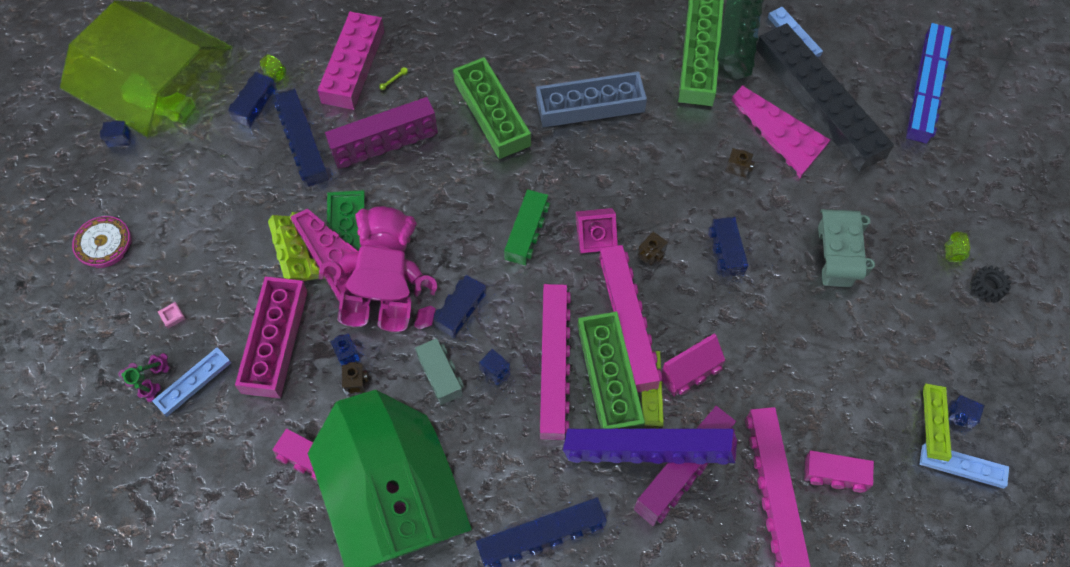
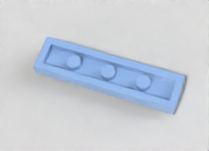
(781, 16)
(191, 382)
(969, 467)

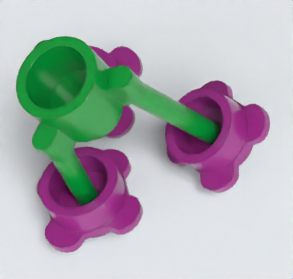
(135, 376)

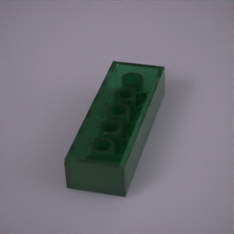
(739, 37)

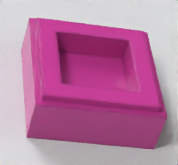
(425, 317)

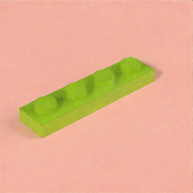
(652, 403)
(937, 422)

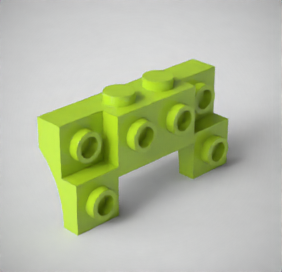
(292, 250)

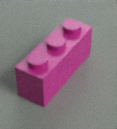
(838, 471)

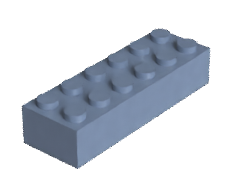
(590, 99)

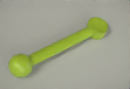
(404, 71)

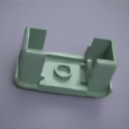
(844, 247)

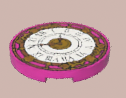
(101, 241)

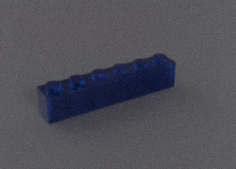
(301, 137)
(542, 533)

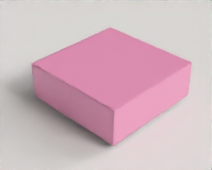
(171, 315)

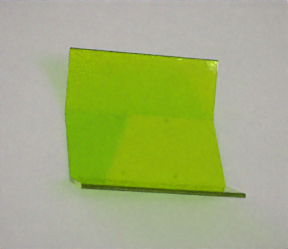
(129, 59)

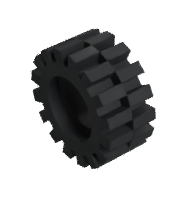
(997, 277)

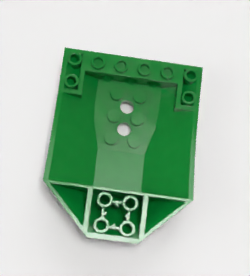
(356, 455)

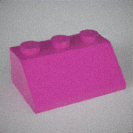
(693, 366)

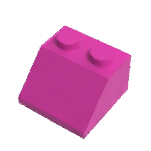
(596, 229)

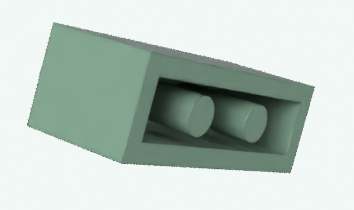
(439, 371)

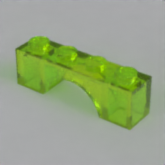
(176, 107)

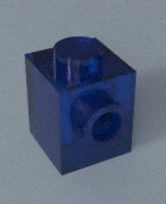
(115, 133)
(345, 349)
(495, 367)
(965, 412)

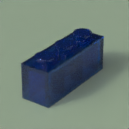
(252, 99)
(728, 247)
(459, 306)

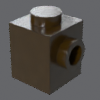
(740, 163)
(652, 249)
(354, 378)

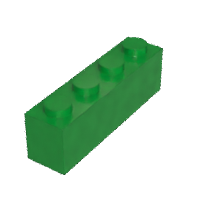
(526, 227)

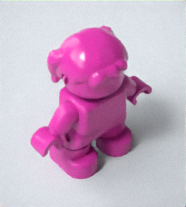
(379, 271)

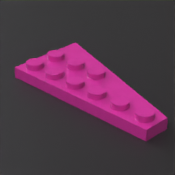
(786, 134)
(323, 245)

